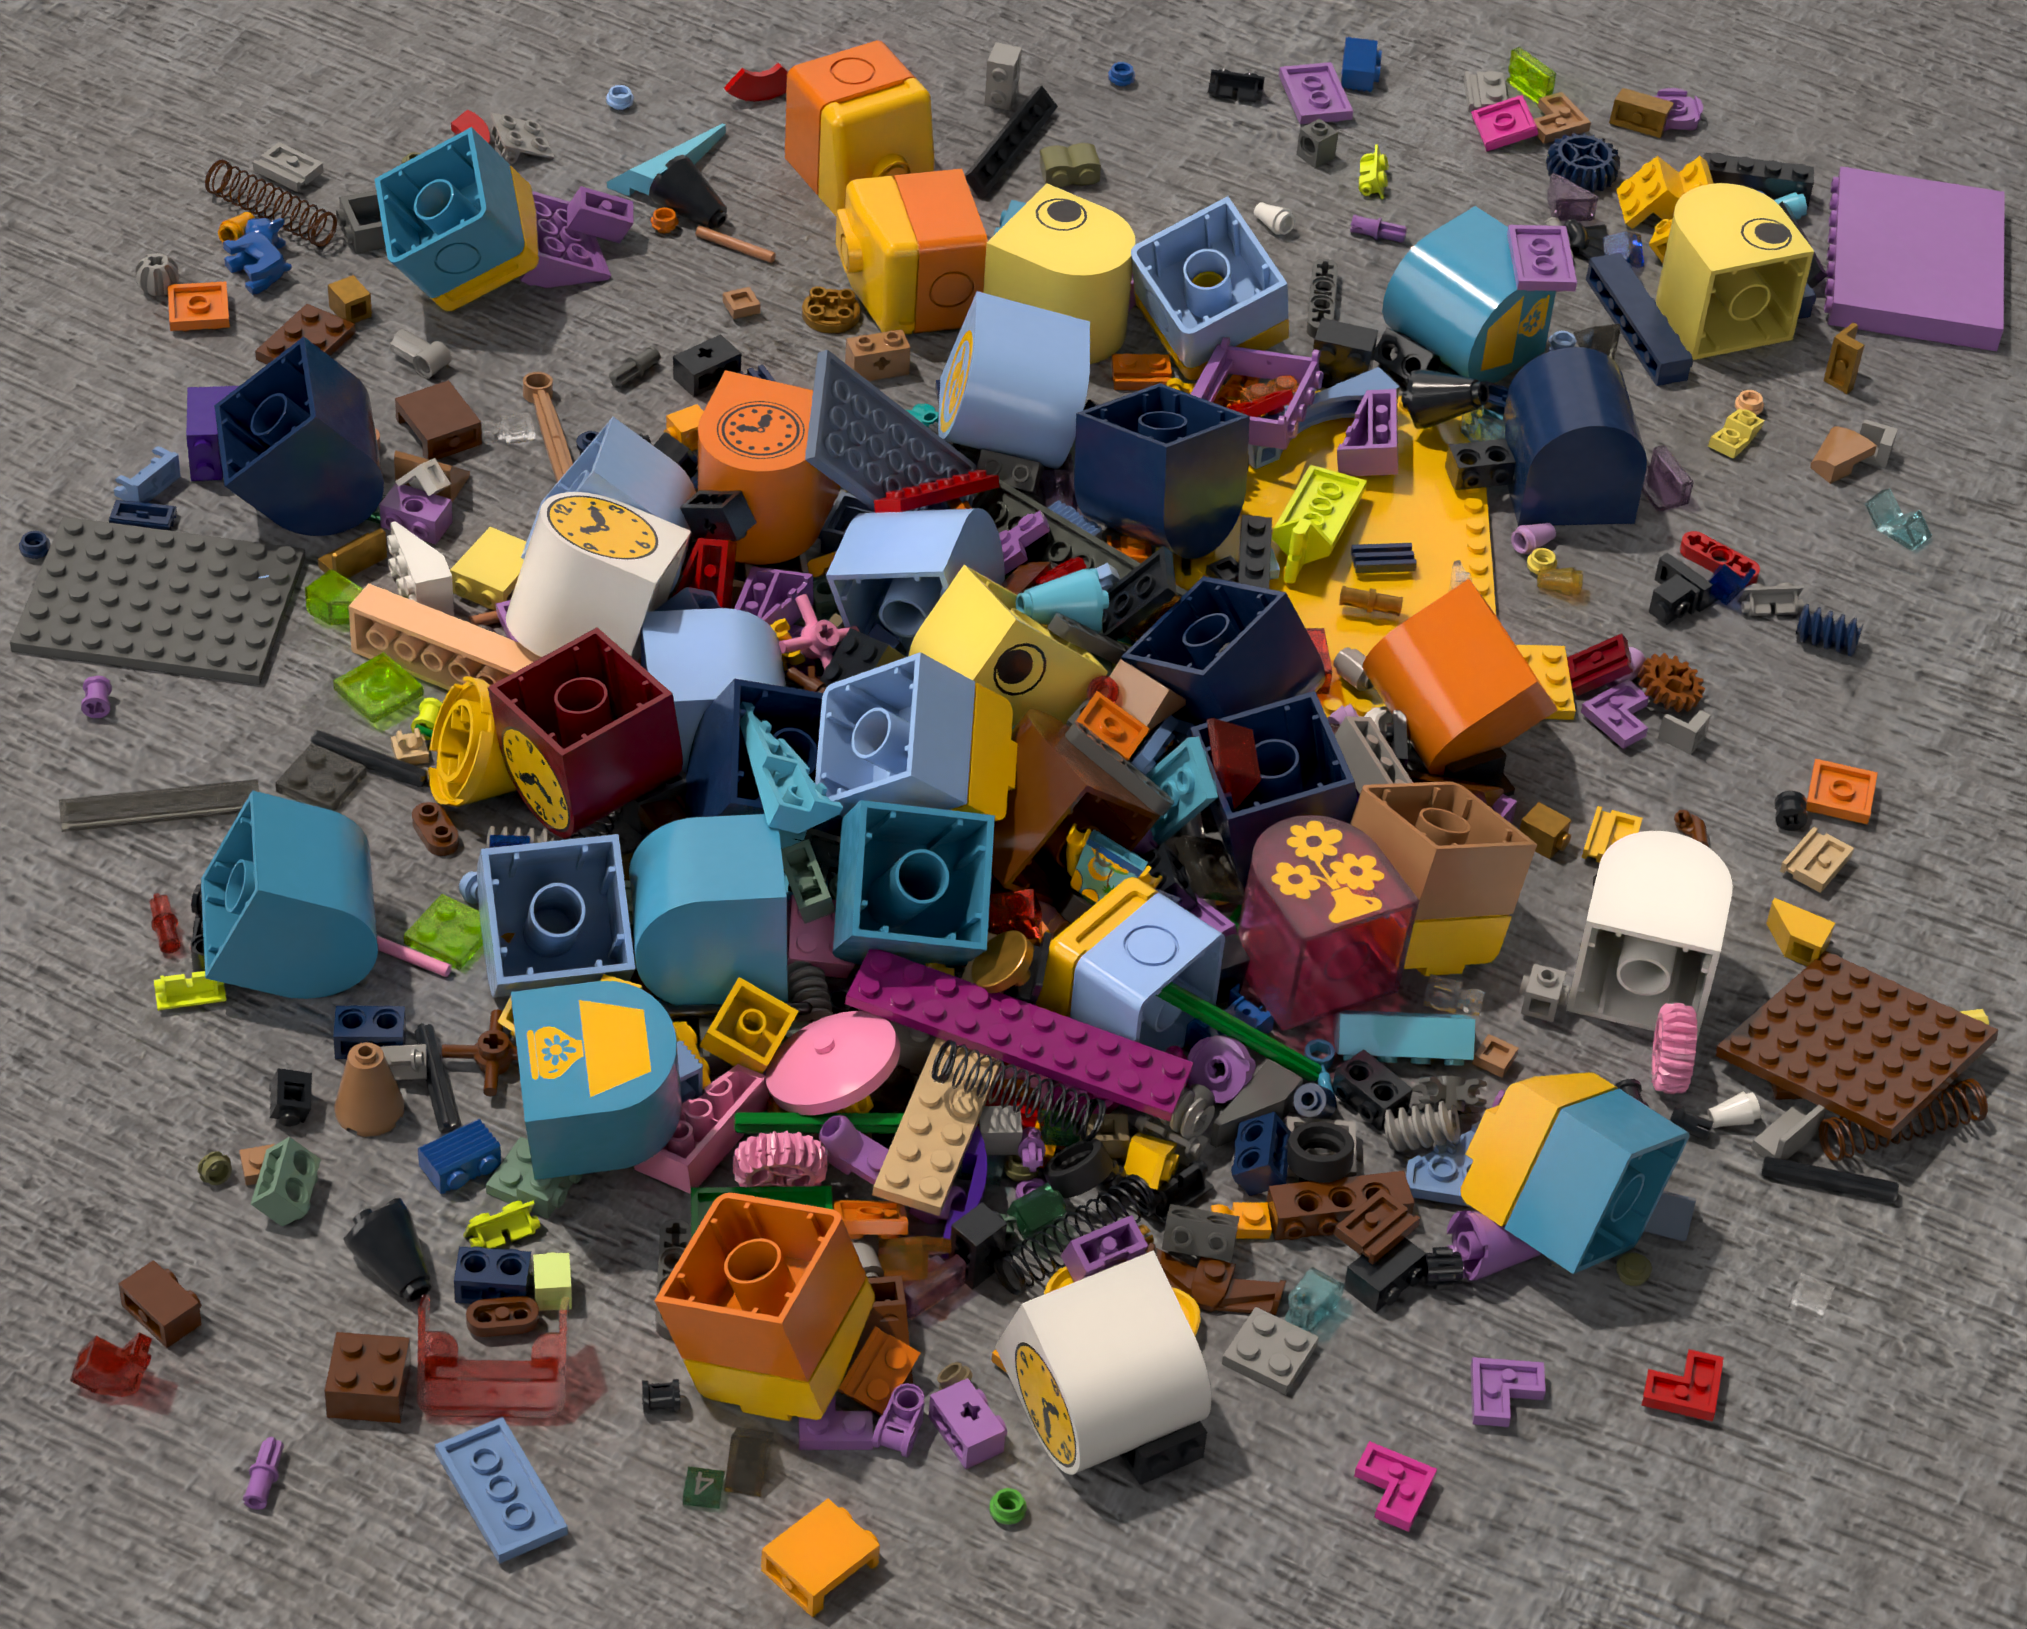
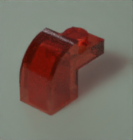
(112, 1369)

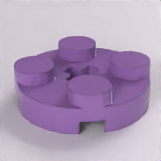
(1687, 111)
(1237, 1062)

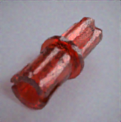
(164, 923)

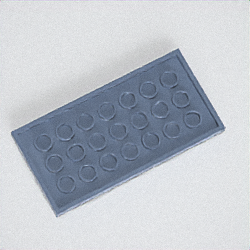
(872, 441)

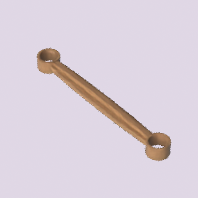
(539, 390)

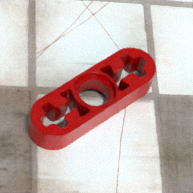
(1702, 549)

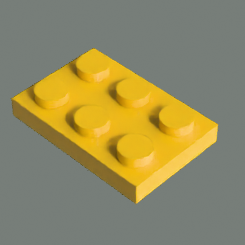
(1552, 671)

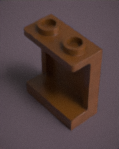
(440, 420)

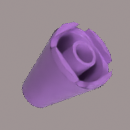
(1485, 1245)

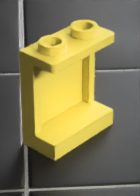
(489, 568)

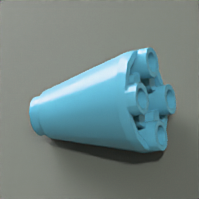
(1073, 595)

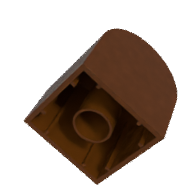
(1051, 793)

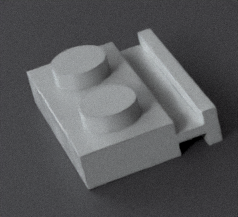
(1484, 89)
(288, 166)

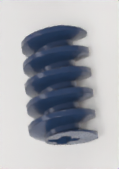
(1829, 630)

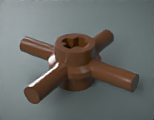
(491, 1053)

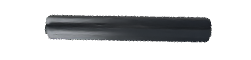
(372, 759)
(437, 1080)
(1830, 1179)

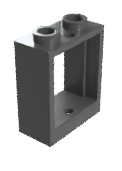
(358, 206)

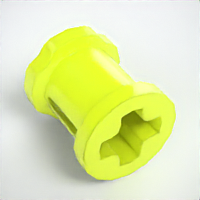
(428, 713)

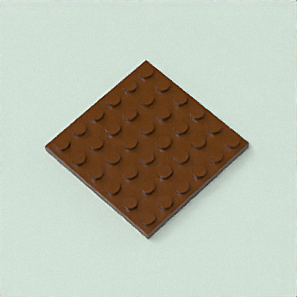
(1857, 1044)

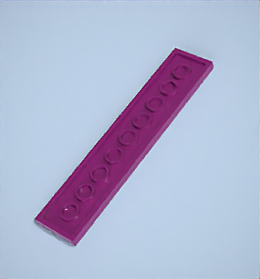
(1020, 1033)

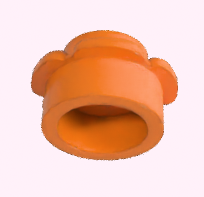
(664, 220)

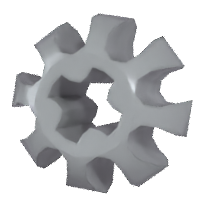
(156, 273)

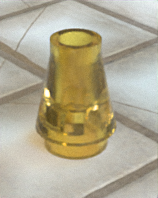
(1562, 580)

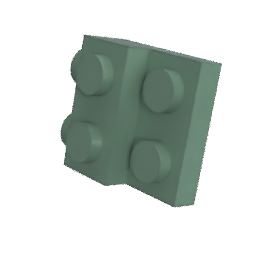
(516, 1182)

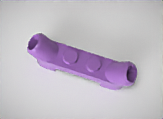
(855, 1152)

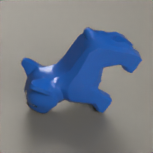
(258, 254)

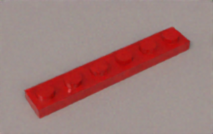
(936, 492)

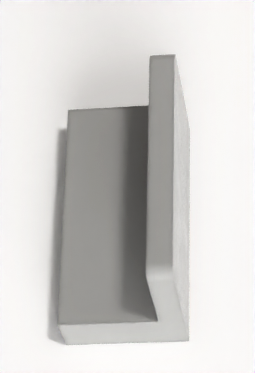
(1789, 1132)

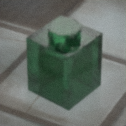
(1037, 1210)

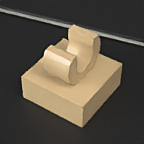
(410, 747)

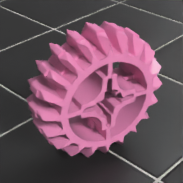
(1674, 1048)
(780, 1161)

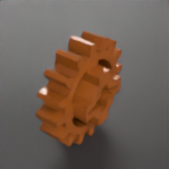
(1671, 682)

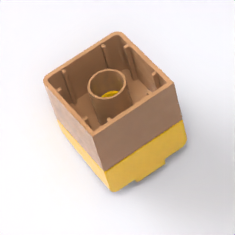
(1458, 863)

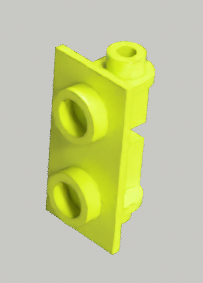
(1372, 172)
(179, 992)
(515, 1219)

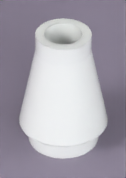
(1276, 218)
(1738, 1110)

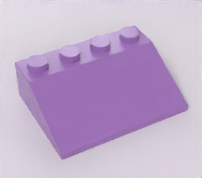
(564, 254)

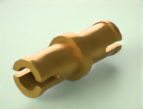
(1370, 600)

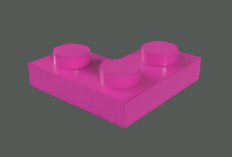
(1402, 1477)

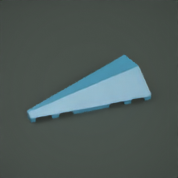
(642, 176)
(785, 789)

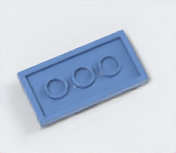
(501, 1490)

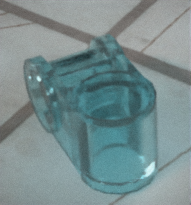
(1313, 1299)

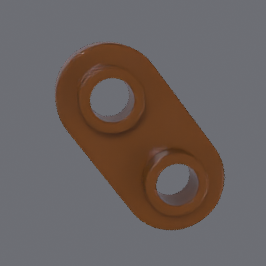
(435, 829)
(502, 1316)

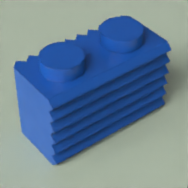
(1360, 64)
(460, 1156)

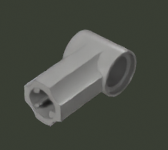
(425, 357)

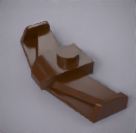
(1215, 1288)

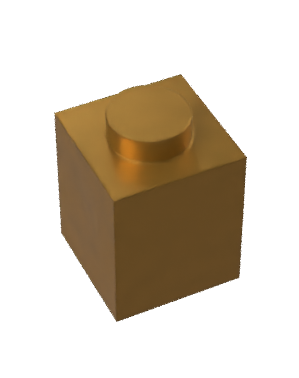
(350, 299)
(1546, 829)

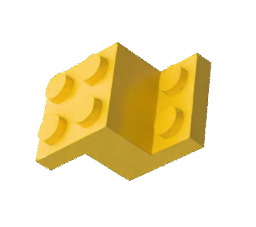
(1659, 188)

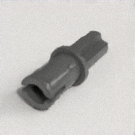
(635, 366)

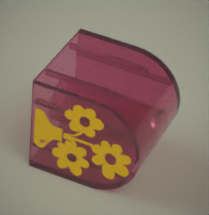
(1323, 920)

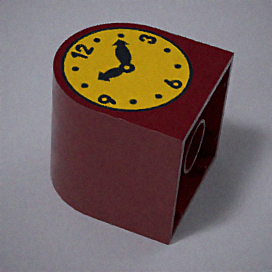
(585, 732)

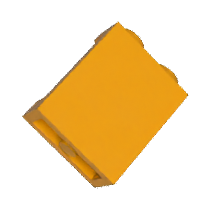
(818, 1555)

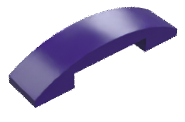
(973, 1163)

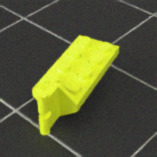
(1316, 517)

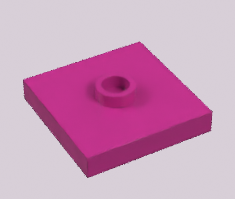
(1504, 123)

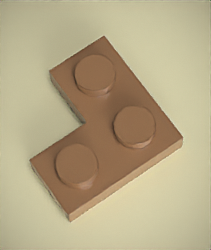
(1560, 119)

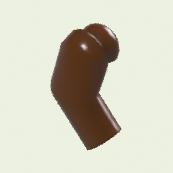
(1691, 826)

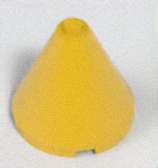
(467, 748)

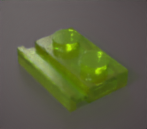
(1530, 75)

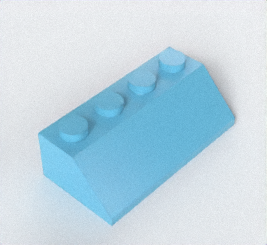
(1405, 1035)

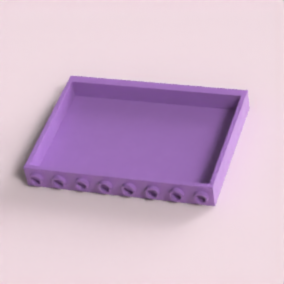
(1916, 258)

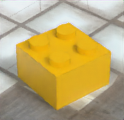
(748, 1027)

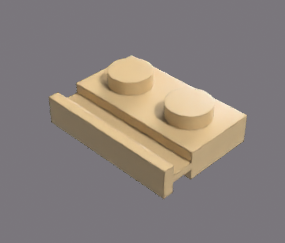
(1817, 859)

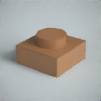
(741, 302)
(1495, 1055)
(252, 1162)

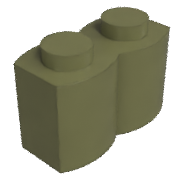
(1070, 165)

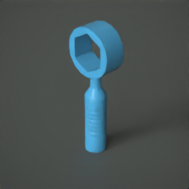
(1325, 1047)

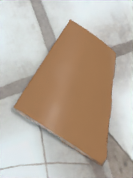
(1840, 452)

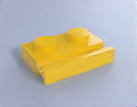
(1608, 829)

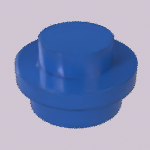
(1121, 74)

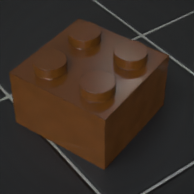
(368, 1377)

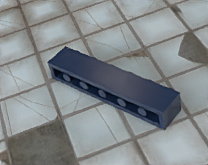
(1639, 318)

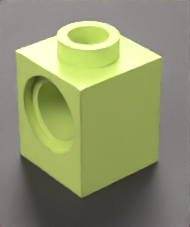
(552, 1280)

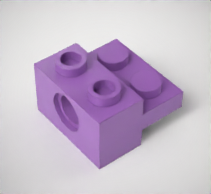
(1104, 1248)

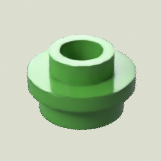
(1008, 1498)

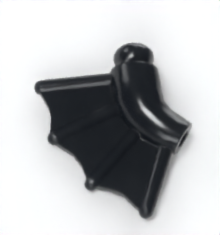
(1586, 239)

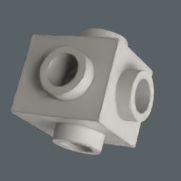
(1543, 985)

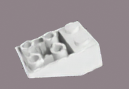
(420, 570)

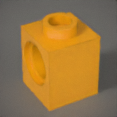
(684, 425)

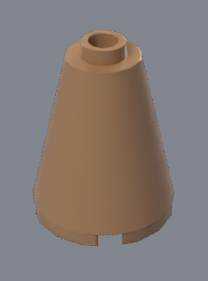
(368, 1093)

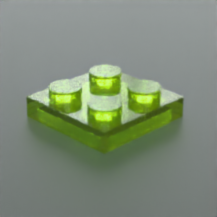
(378, 687)
(447, 932)

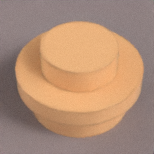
(1750, 401)

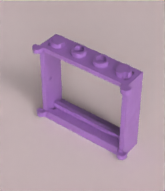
(1268, 366)

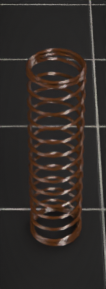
(226, 178)
(1823, 1130)

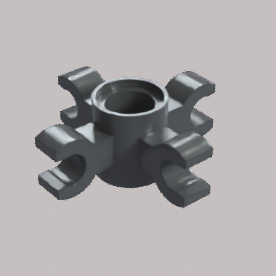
(1452, 1091)

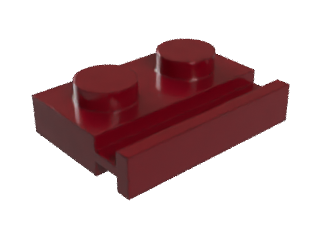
(1599, 664)

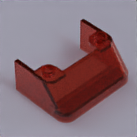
(491, 1386)

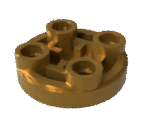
(830, 310)
(1003, 962)

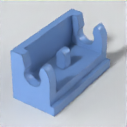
(151, 479)

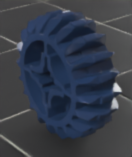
(1584, 161)

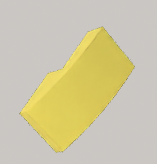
(1737, 433)

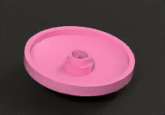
(833, 1063)

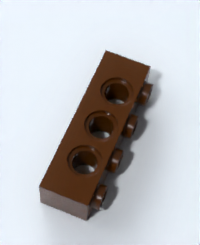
(1317, 1208)

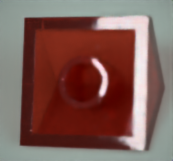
(1234, 758)

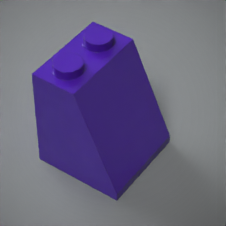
(202, 432)

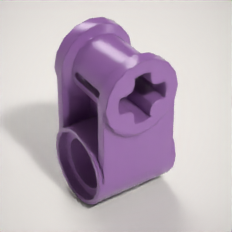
(900, 1425)

